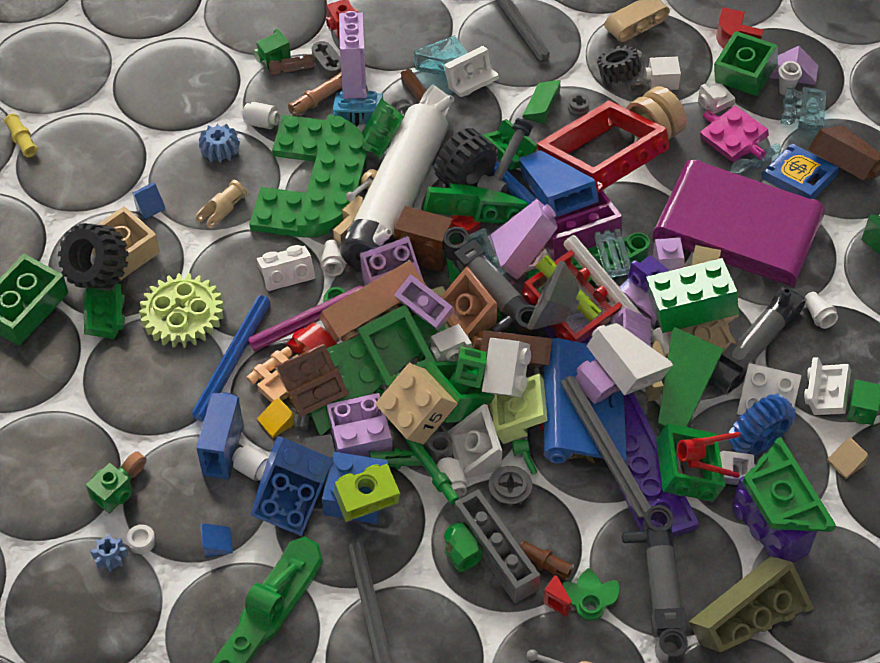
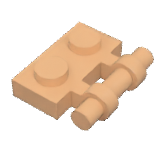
(270, 384)

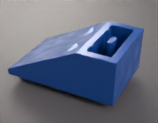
(290, 485)

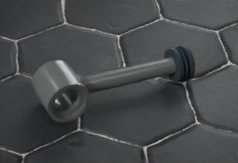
(521, 128)

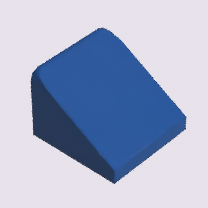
(148, 200)
(216, 540)

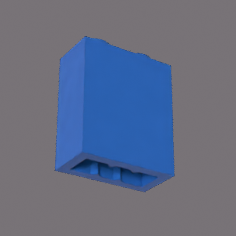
(220, 435)

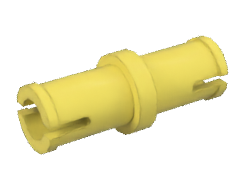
(20, 135)

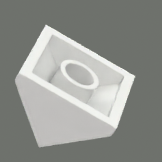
(477, 443)

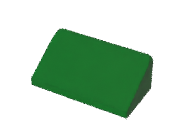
(542, 101)

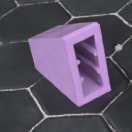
(524, 237)

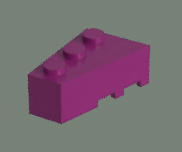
(583, 224)

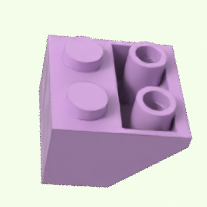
(386, 258)
(359, 426)

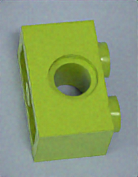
(356, 504)

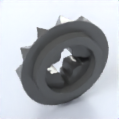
(521, 482)

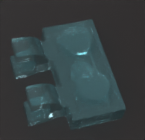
(811, 110)

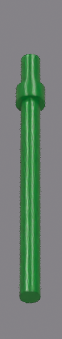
(439, 479)

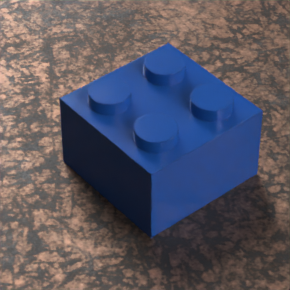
(343, 465)

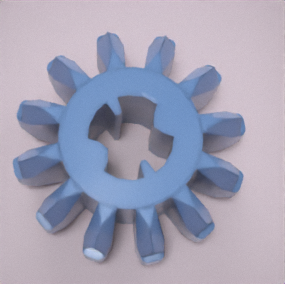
(219, 143)

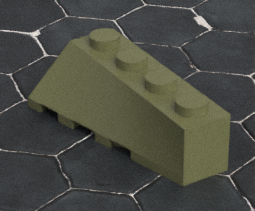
(752, 605)

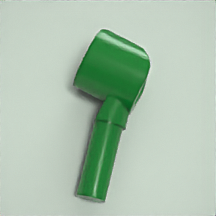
(521, 447)

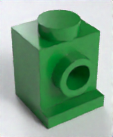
(272, 48)
(470, 367)

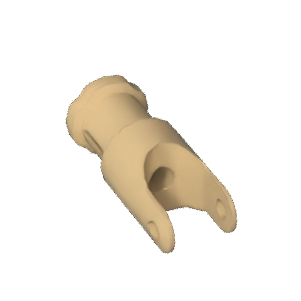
(222, 204)

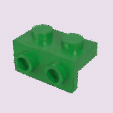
(502, 139)
(103, 312)

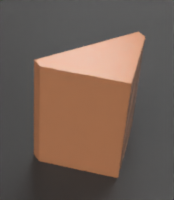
(472, 304)

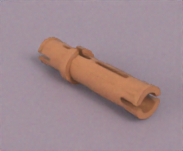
(312, 98)

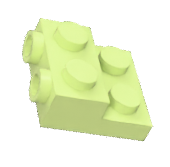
(516, 414)

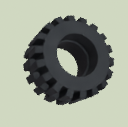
(466, 158)
(109, 259)

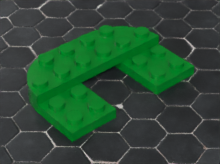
(337, 169)

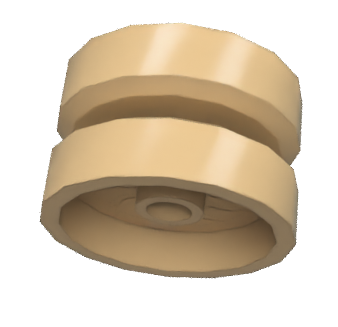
(662, 108)

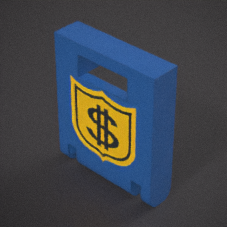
(796, 168)

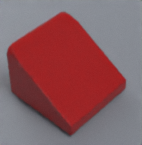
(557, 597)

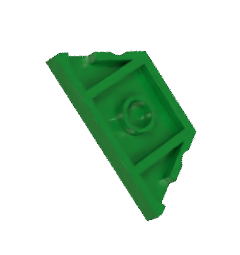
(785, 493)

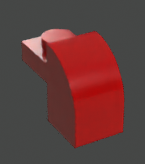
(731, 21)
(310, 338)

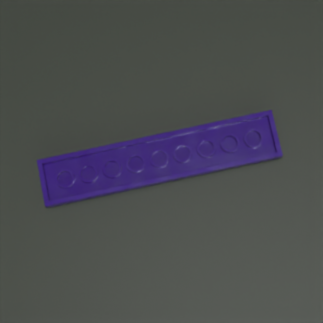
(644, 465)

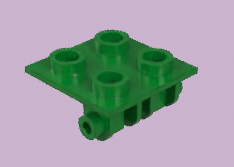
(381, 128)

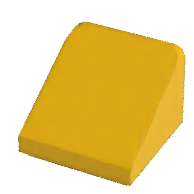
(276, 418)

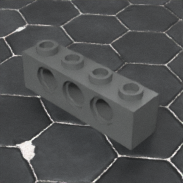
(498, 546)

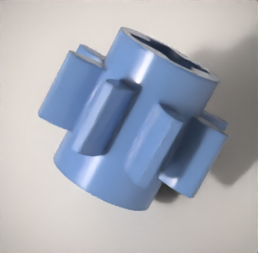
(109, 553)

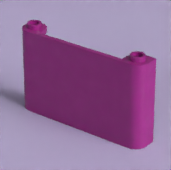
(745, 219)

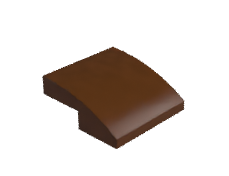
(311, 380)

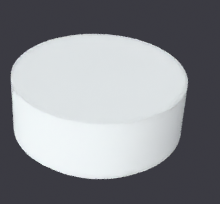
(140, 539)

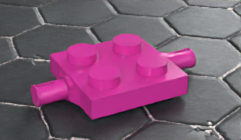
(734, 134)

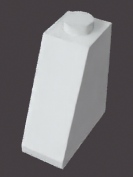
(627, 358)

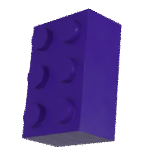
(779, 543)

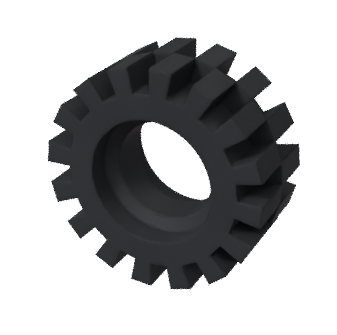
(619, 64)

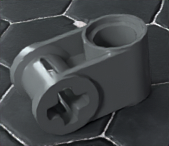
(439, 440)

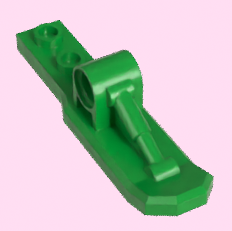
(272, 601)

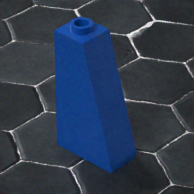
(557, 183)

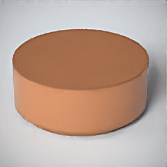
(134, 464)

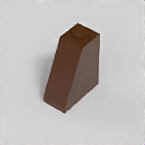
(847, 152)
(539, 346)

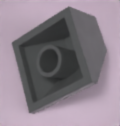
(556, 299)

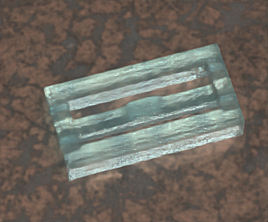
(609, 237)

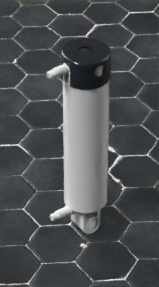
(398, 176)

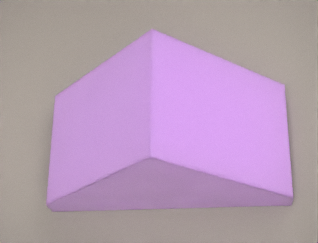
(807, 64)

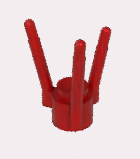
(695, 450)

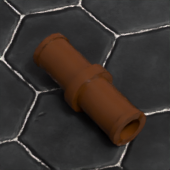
(547, 561)

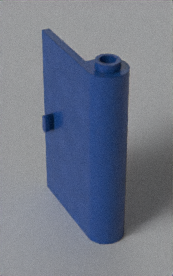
(564, 429)

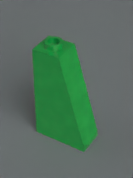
(688, 378)

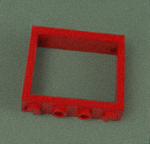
(652, 142)

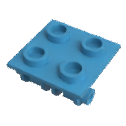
(344, 107)

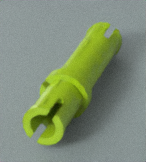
(585, 305)

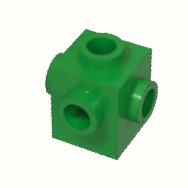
(109, 487)

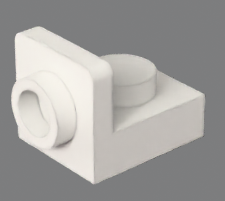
(715, 99)

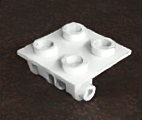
(763, 381)

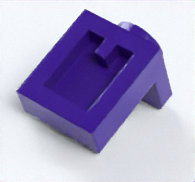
(648, 267)

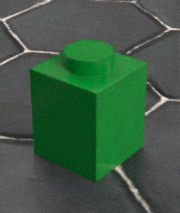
(863, 402)

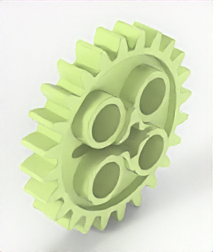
(195, 312)

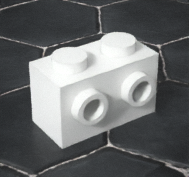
(506, 367)

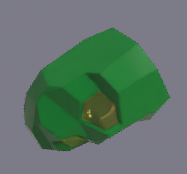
(461, 547)

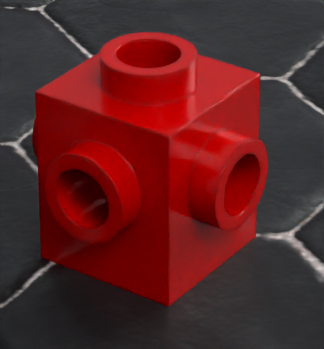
(333, 10)

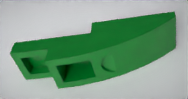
(474, 201)

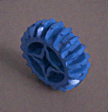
(762, 425)

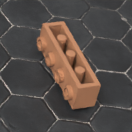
(366, 304)

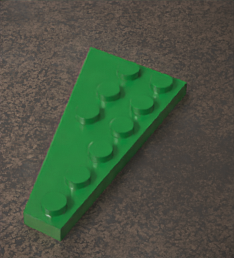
(358, 371)

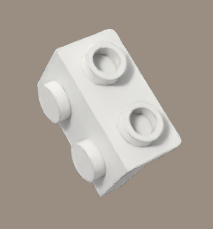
(470, 72)
(286, 267)
(827, 388)

